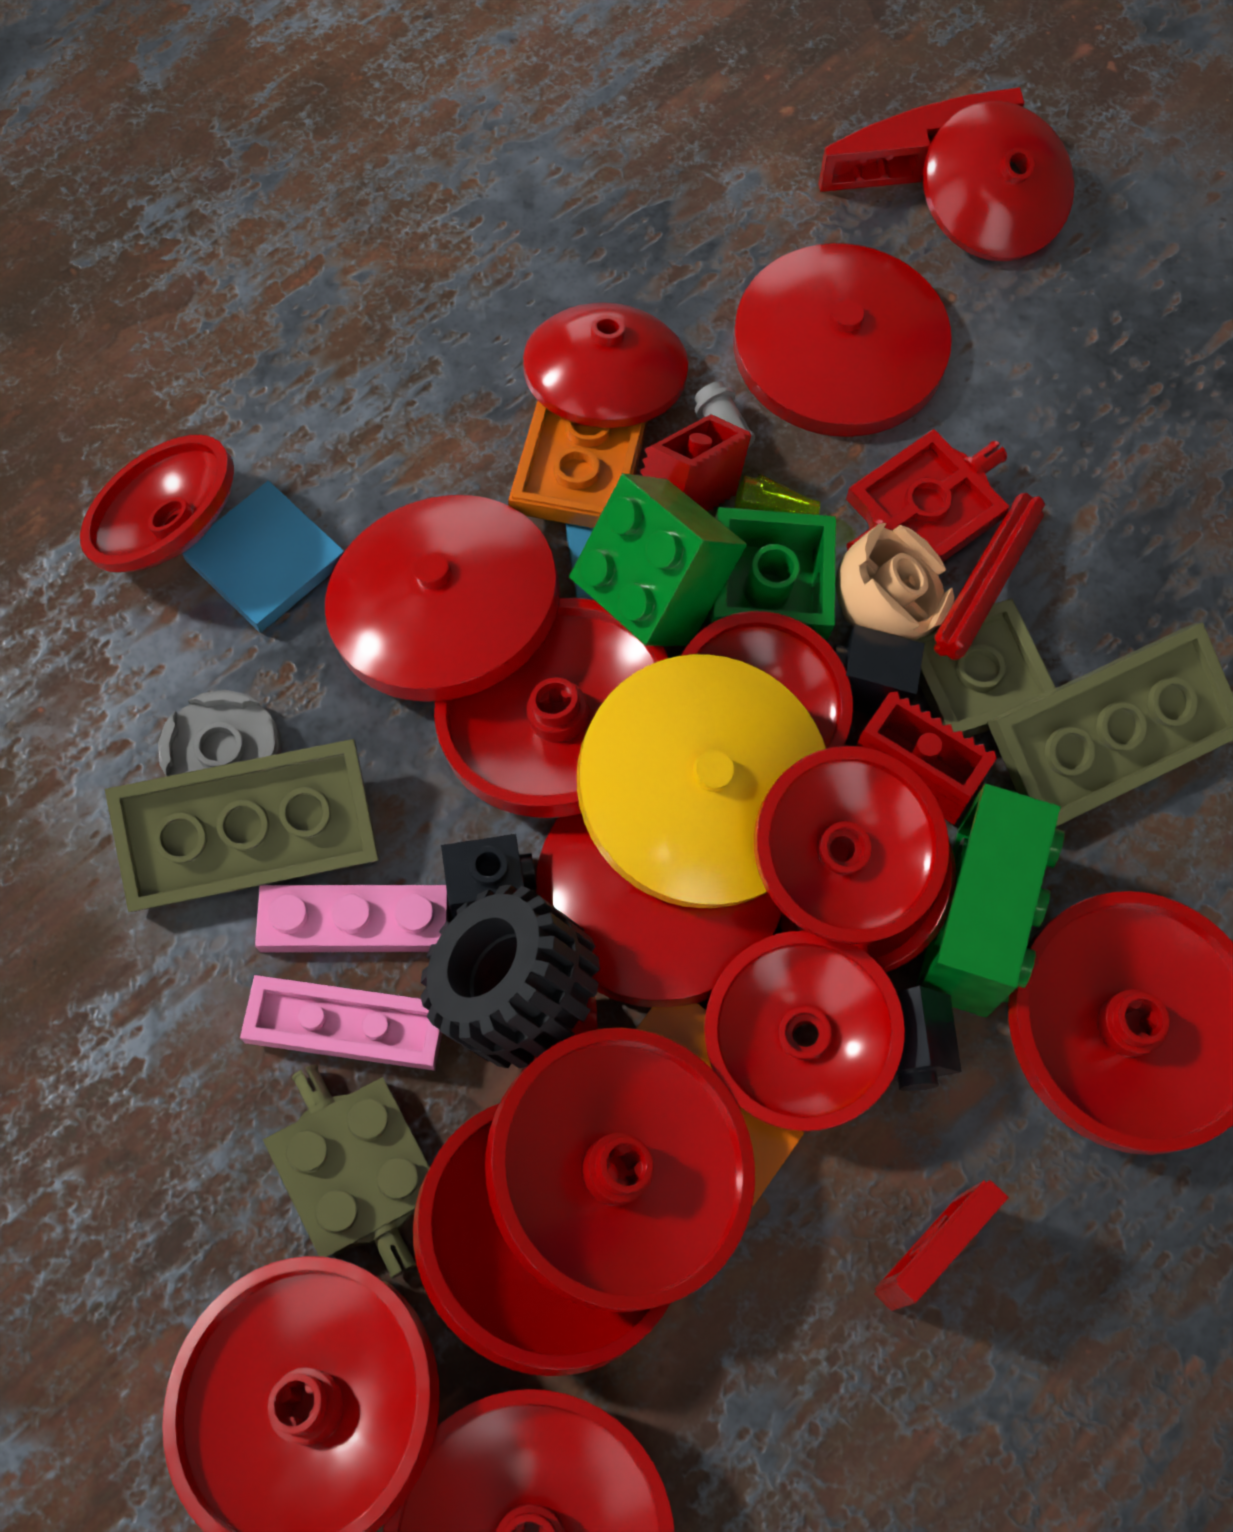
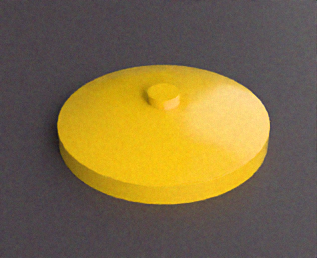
(681, 772)

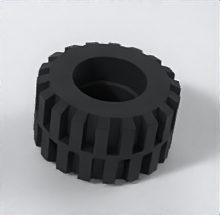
(509, 976)

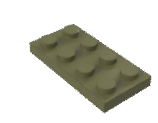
(1118, 724)
(241, 825)

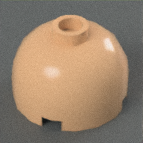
(893, 583)

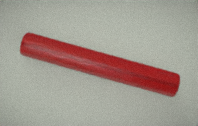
(989, 577)

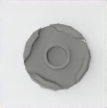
(215, 732)

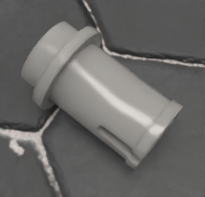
(719, 401)

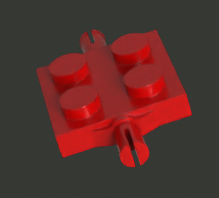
(933, 493)

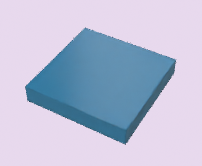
(264, 556)

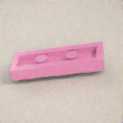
(350, 918)
(340, 1023)

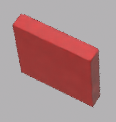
(939, 1245)

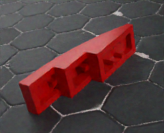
(897, 146)

